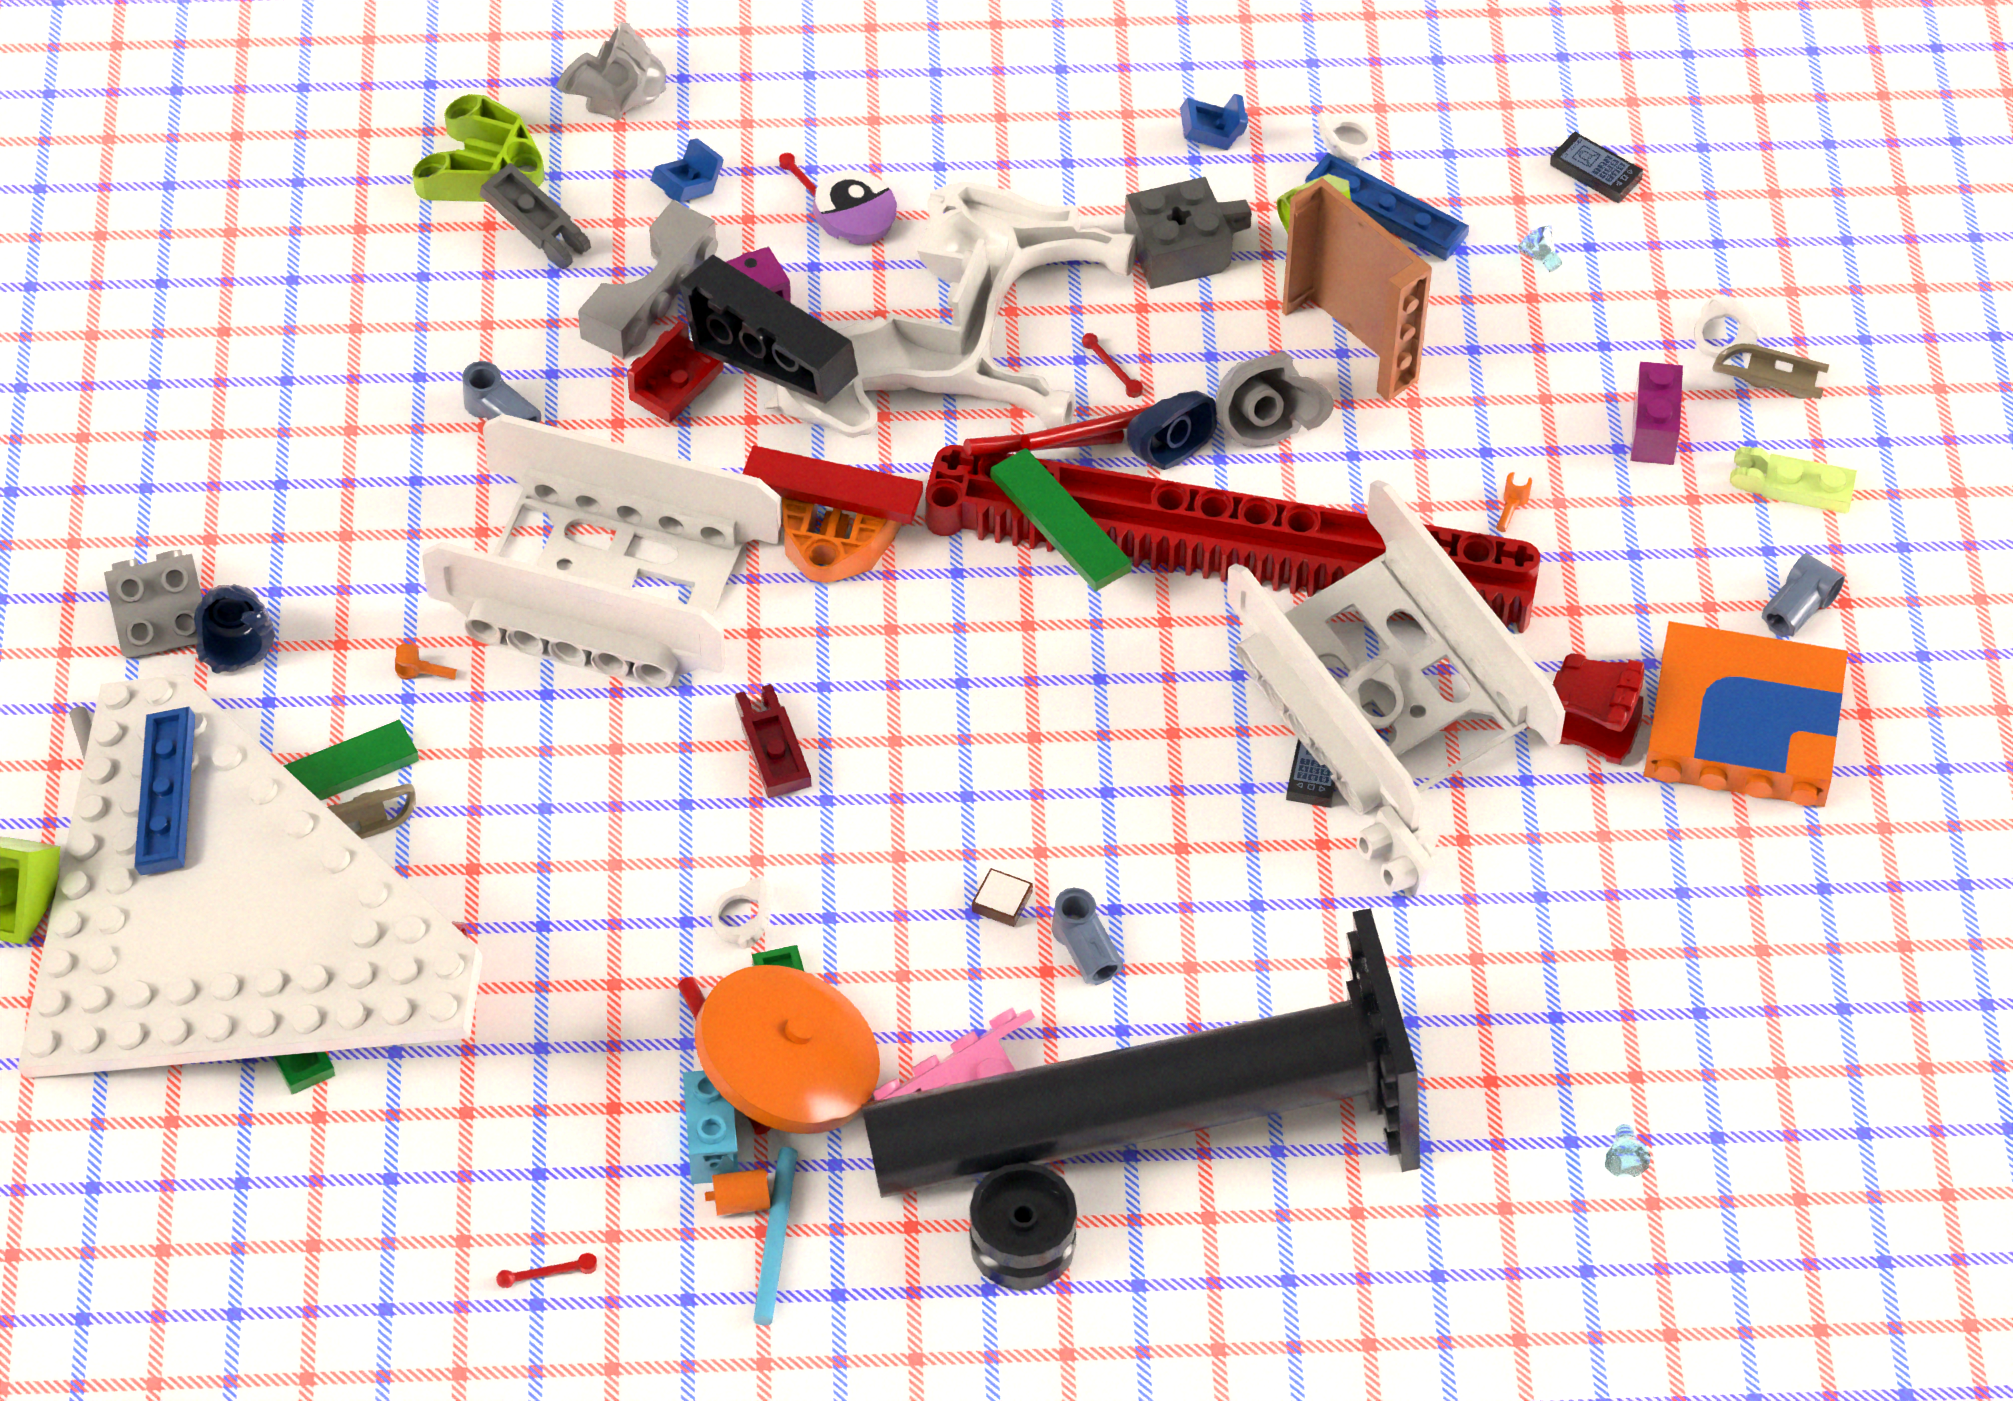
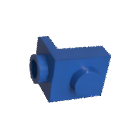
(1212, 123)
(689, 176)

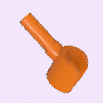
(1514, 497)
(409, 665)

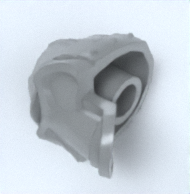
(619, 76)
(1269, 401)

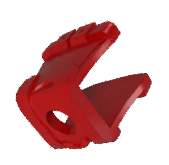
(1601, 704)

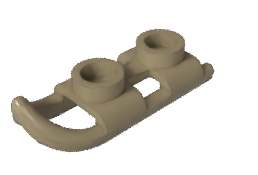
(1762, 370)
(370, 810)

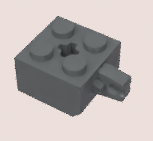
(1183, 231)

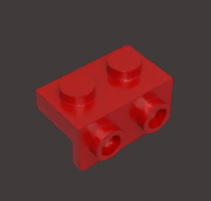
(671, 374)

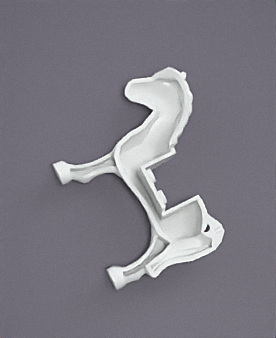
(981, 250)

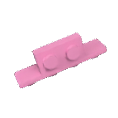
(971, 1059)

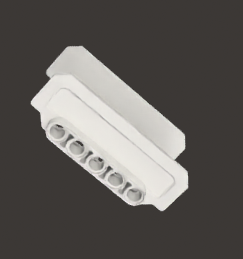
(1411, 579)
(589, 611)

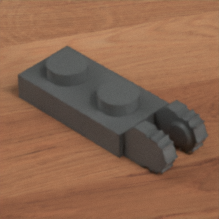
(534, 214)

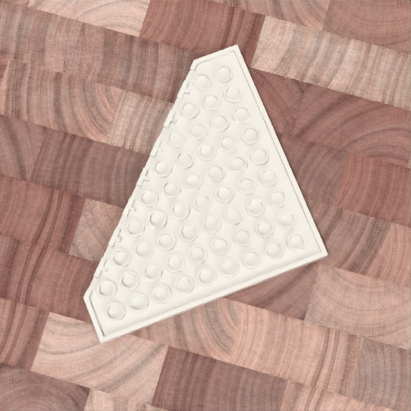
(259, 946)

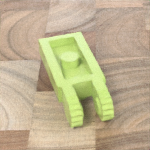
(1793, 479)

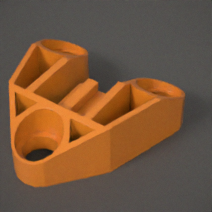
(842, 556)

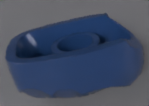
(1173, 429)

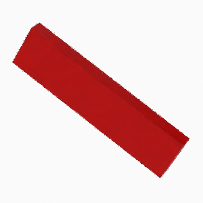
(836, 484)

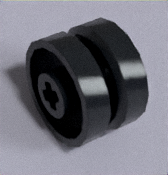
(1022, 1226)

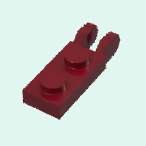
(773, 744)

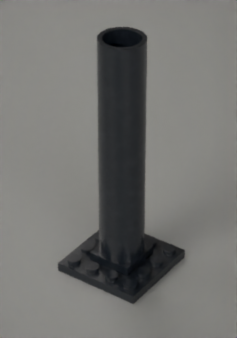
(1164, 1088)

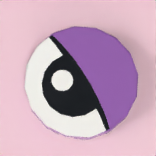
(854, 206)

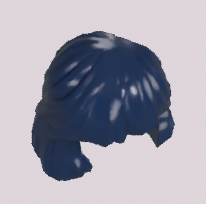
(232, 629)

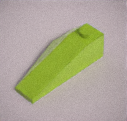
(26, 886)

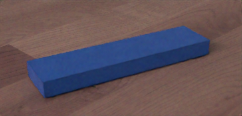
(1396, 209)
(165, 791)

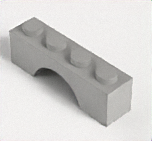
(621, 314)

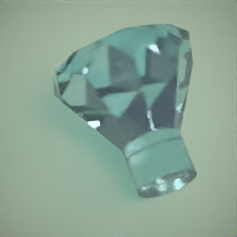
(1540, 246)
(1627, 1154)

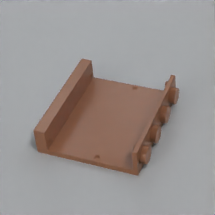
(1359, 279)

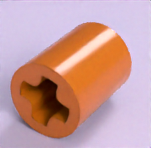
(739, 1192)

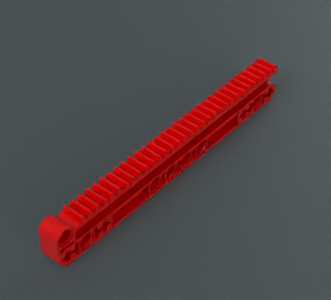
(1219, 528)

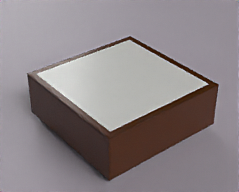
(1002, 897)

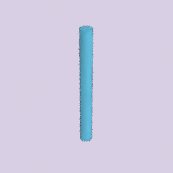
(775, 1236)

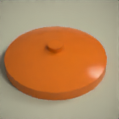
(787, 1049)

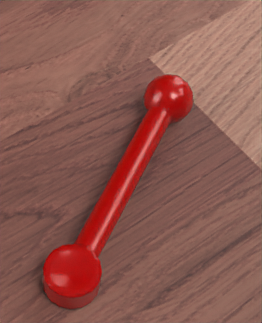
(787, 162)
(1133, 387)
(586, 1264)

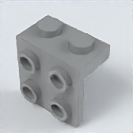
(154, 603)

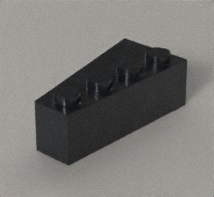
(764, 333)

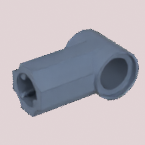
(489, 396)
(1806, 589)
(1085, 937)

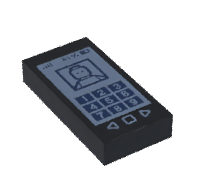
(1596, 167)
(1309, 780)

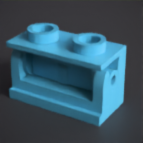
(709, 1129)

